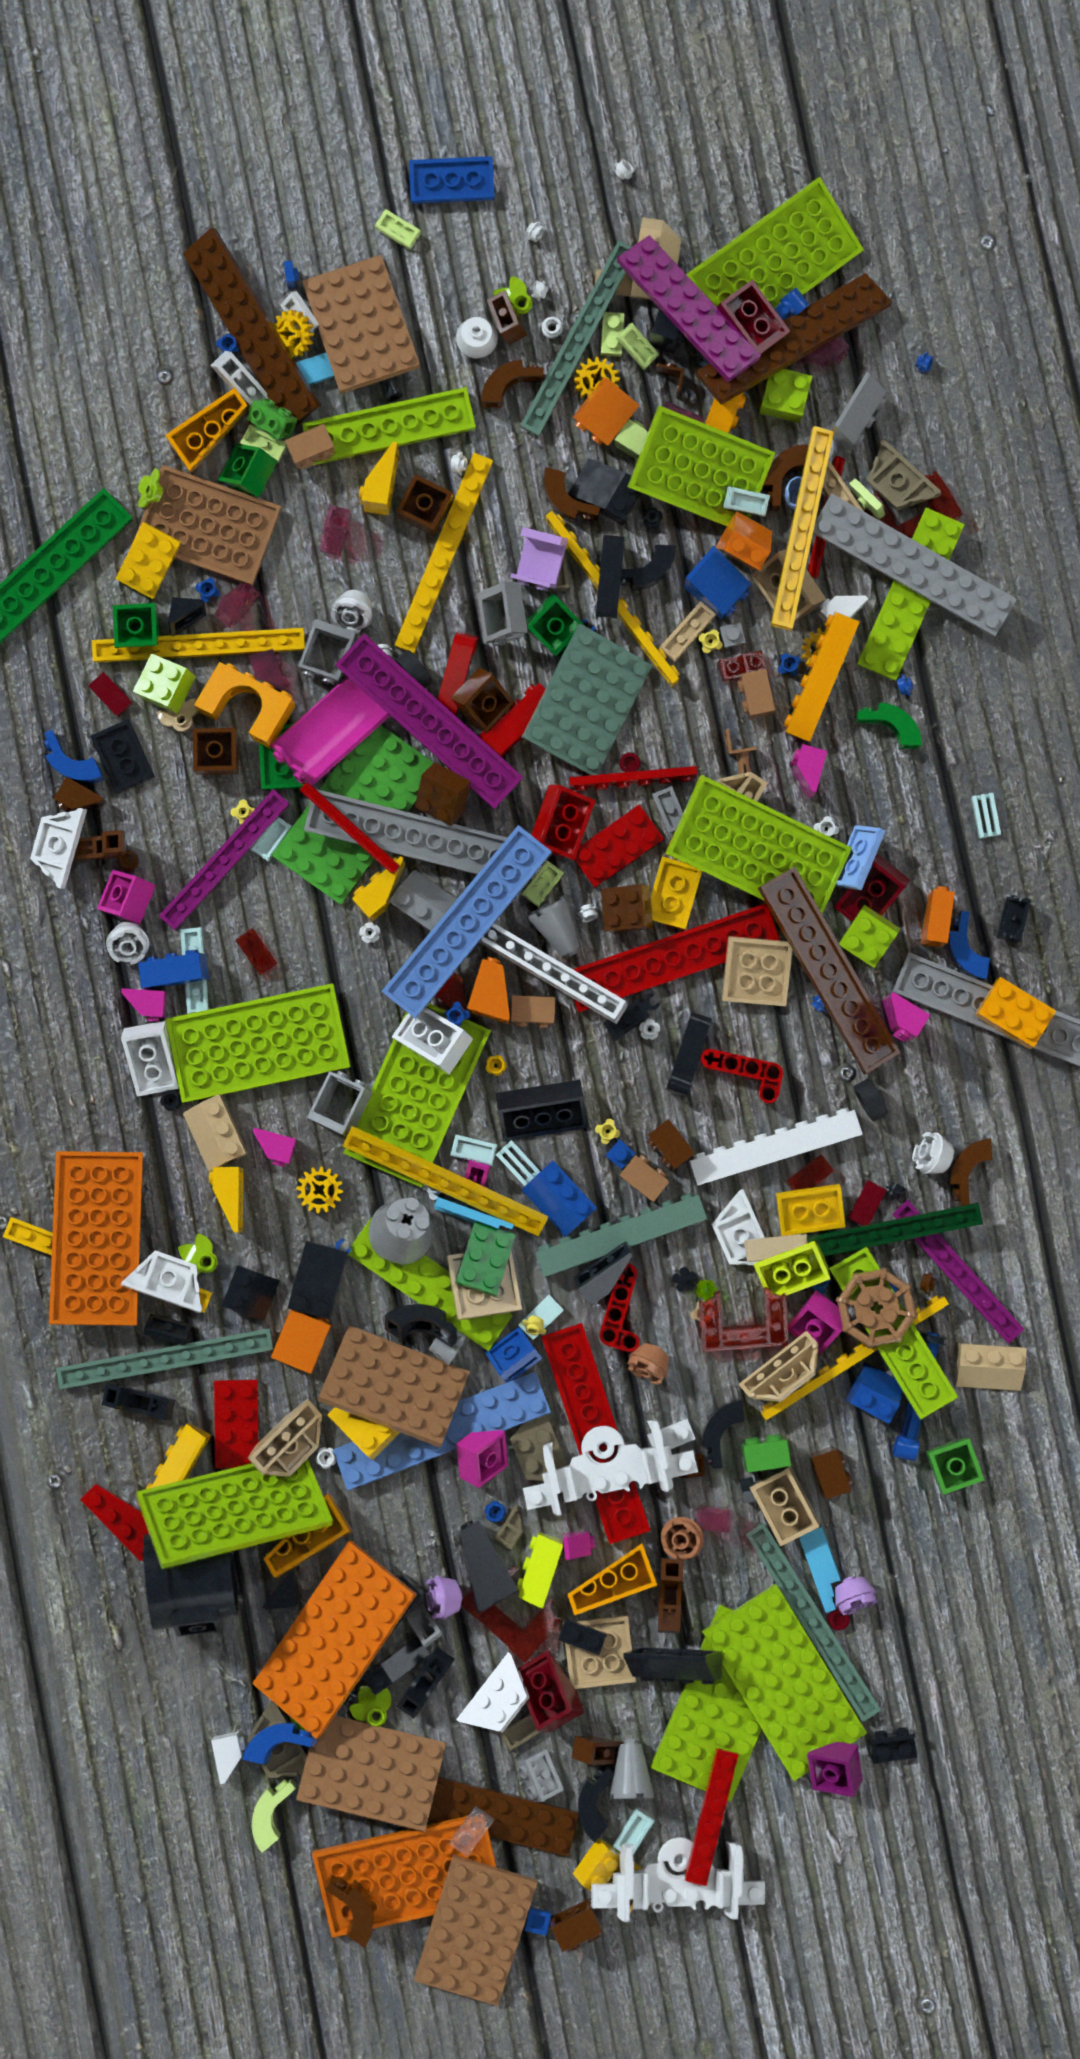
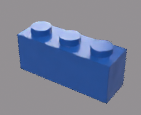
(173, 970)

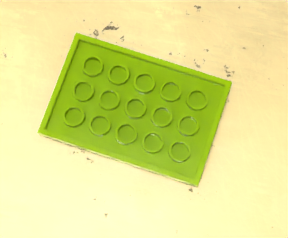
(695, 464)

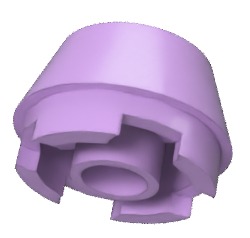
(854, 1595)
(443, 1597)

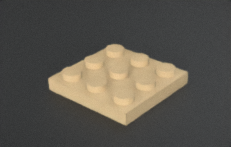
(757, 971)
(475, 1304)
(609, 1667)

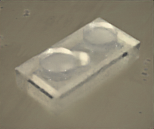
(471, 1831)

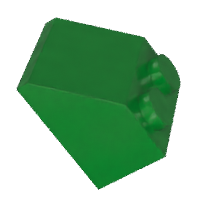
(247, 469)
(552, 624)
(136, 625)

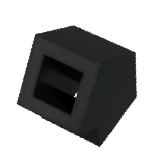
(747, 1494)

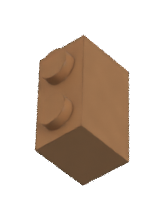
(310, 447)
(756, 693)
(533, 1011)
(644, 1177)

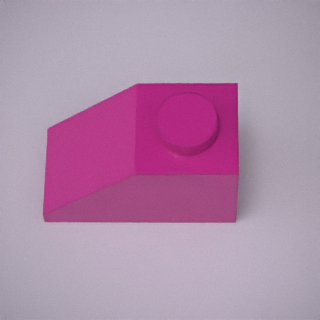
(148, 1003)
(276, 1146)
(578, 1544)

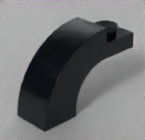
(653, 571)
(420, 1318)
(138, 1401)
(716, 1425)
(425, 1682)
(589, 1815)

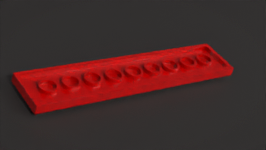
(676, 954)
(586, 1409)

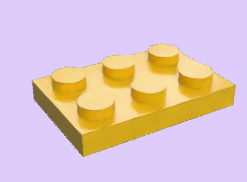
(148, 560)
(674, 893)
(810, 1210)

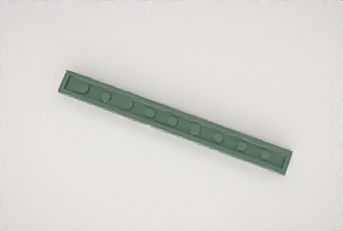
(575, 343)
(165, 1358)
(813, 1621)

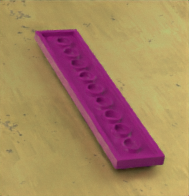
(428, 721)

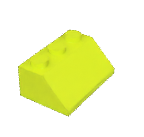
(793, 1269)
(539, 1568)

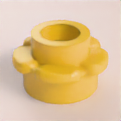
(497, 1059)

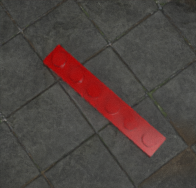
(643, 778)
(711, 1817)

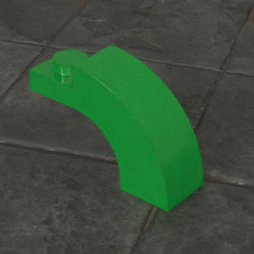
(897, 720)

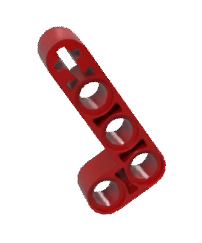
(457, 668)
(740, 1070)
(622, 1305)

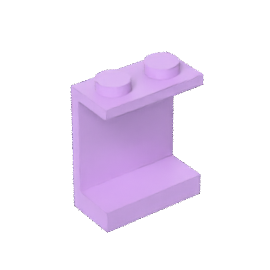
(540, 559)

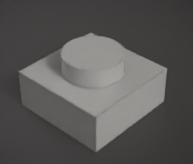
(732, 635)

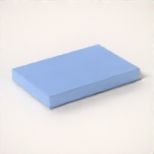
(864, 846)

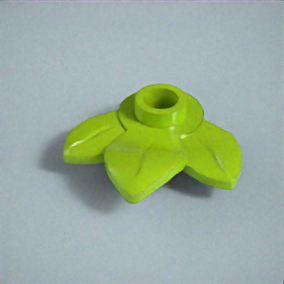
(517, 292)
(150, 489)
(198, 1252)
(371, 1703)

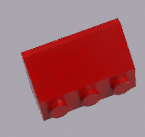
(563, 820)

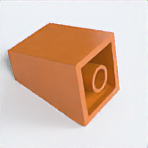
(746, 541)
(490, 992)

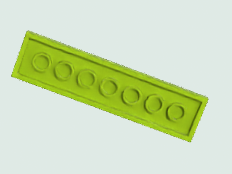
(397, 422)
(904, 608)
(428, 1285)
(910, 1359)

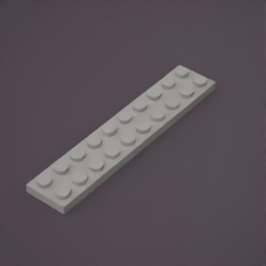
(913, 565)
(408, 833)
(962, 996)

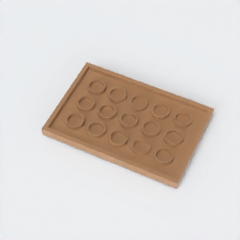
(361, 324)
(216, 524)
(394, 1386)
(373, 1773)
(475, 1930)

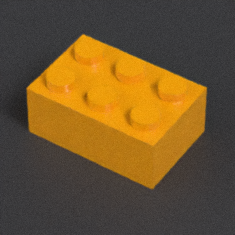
(1015, 1013)

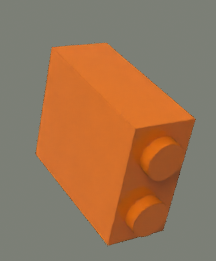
(605, 412)
(937, 917)
(301, 1340)

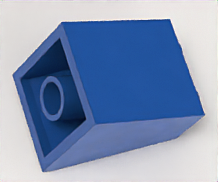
(717, 584)
(875, 1393)

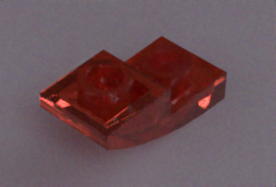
(733, 667)
(256, 951)
(810, 1174)

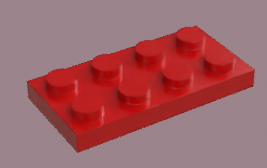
(617, 846)
(235, 1421)

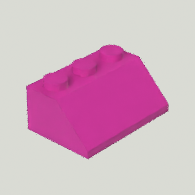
(904, 1017)

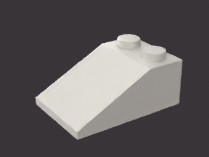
(433, 1039)
(150, 1058)

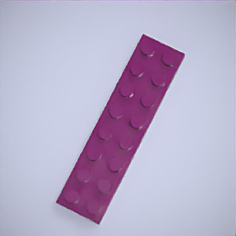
(688, 308)

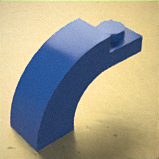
(79, 771)
(962, 954)
(265, 1741)

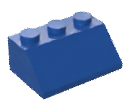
(559, 1198)

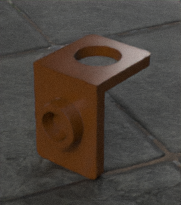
(671, 370)

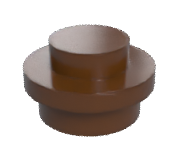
(129, 861)
(927, 1283)

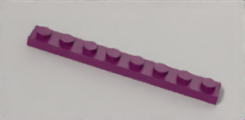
(224, 860)
(965, 1279)

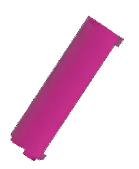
(328, 732)

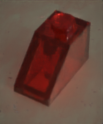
(453, 992)

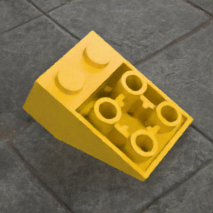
(375, 897)
(599, 1866)

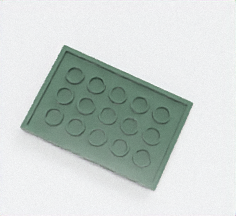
(586, 701)

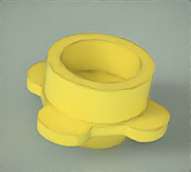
(713, 635)
(236, 812)
(601, 1130)
(534, 1325)

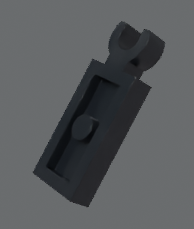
(632, 1017)

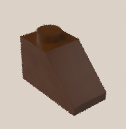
(506, 318)
(74, 796)
(595, 1750)

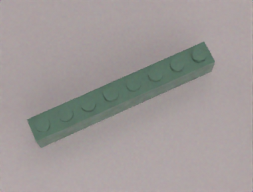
(633, 1230)

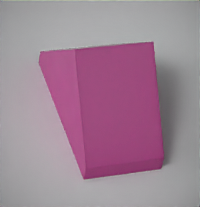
(477, 1172)

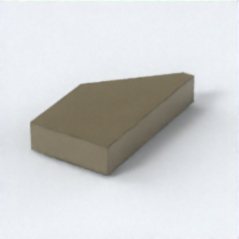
(510, 1529)

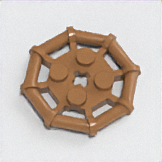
(869, 1318)

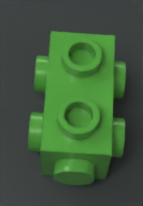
(272, 419)

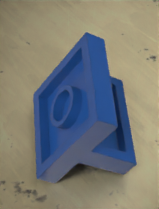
(513, 1355)

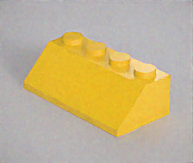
(181, 1456)

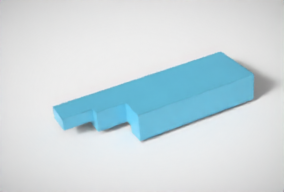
(316, 369)
(469, 1214)
(821, 1565)

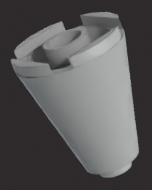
(556, 926)
(631, 1773)

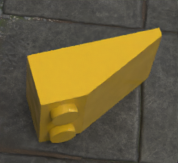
(379, 485)
(228, 1189)
(367, 1435)

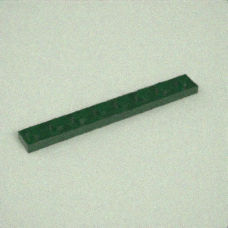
(898, 1229)

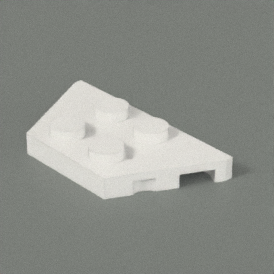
(57, 844)
(735, 1226)
(167, 1280)
(498, 1698)

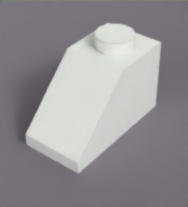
(842, 604)
(227, 1753)

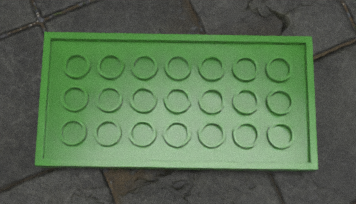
(375, 771)

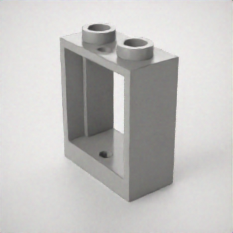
(514, 611)
(331, 631)
(324, 1098)

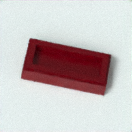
(110, 694)
(867, 1203)

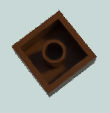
(424, 505)
(482, 700)
(215, 751)
(442, 794)
(627, 908)
(669, 1145)
(830, 1472)
(576, 1926)

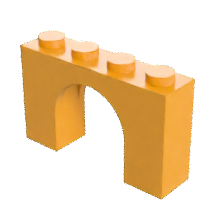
(228, 682)

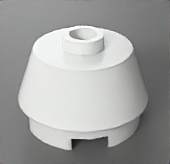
(476, 337)
(352, 610)
(127, 943)
(933, 1154)

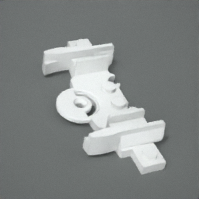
(589, 1476)
(658, 1886)

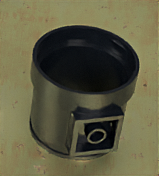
(190, 1594)

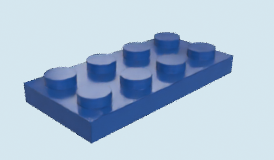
(451, 180)

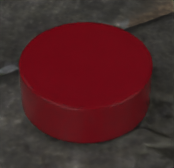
(629, 762)
(837, 1620)

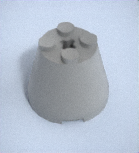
(401, 1231)

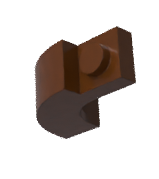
(504, 378)
(784, 464)
(562, 502)
(107, 846)
(962, 1166)
(670, 1595)
(360, 1905)

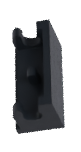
(1013, 919)

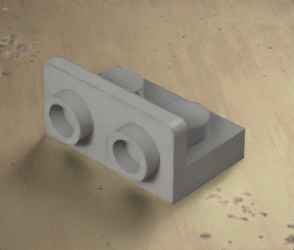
(540, 1776)

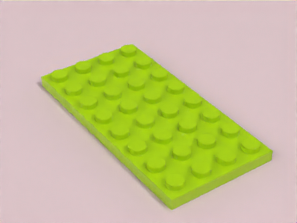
(783, 250)
(752, 843)
(258, 1043)
(417, 1100)
(230, 1512)
(783, 1679)
(707, 1720)

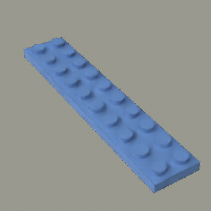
(466, 922)
(486, 1411)

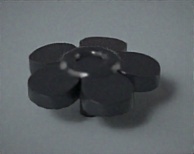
(684, 1279)

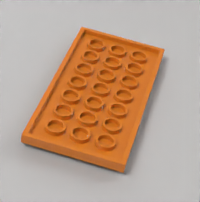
(95, 1238)
(334, 1639)
(397, 1870)

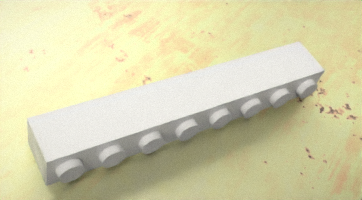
(554, 973)
(775, 1147)

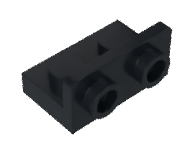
(893, 1746)

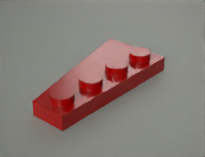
(119, 1517)

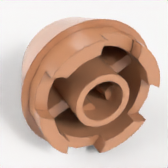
(649, 1362)
(682, 1538)

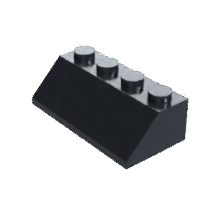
(541, 1110)
(674, 1664)

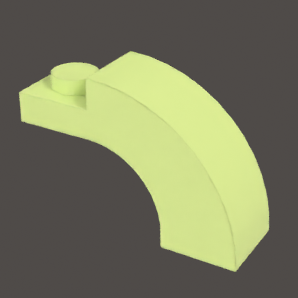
(263, 1825)

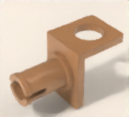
(742, 755)

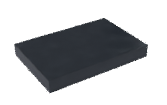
(122, 756)

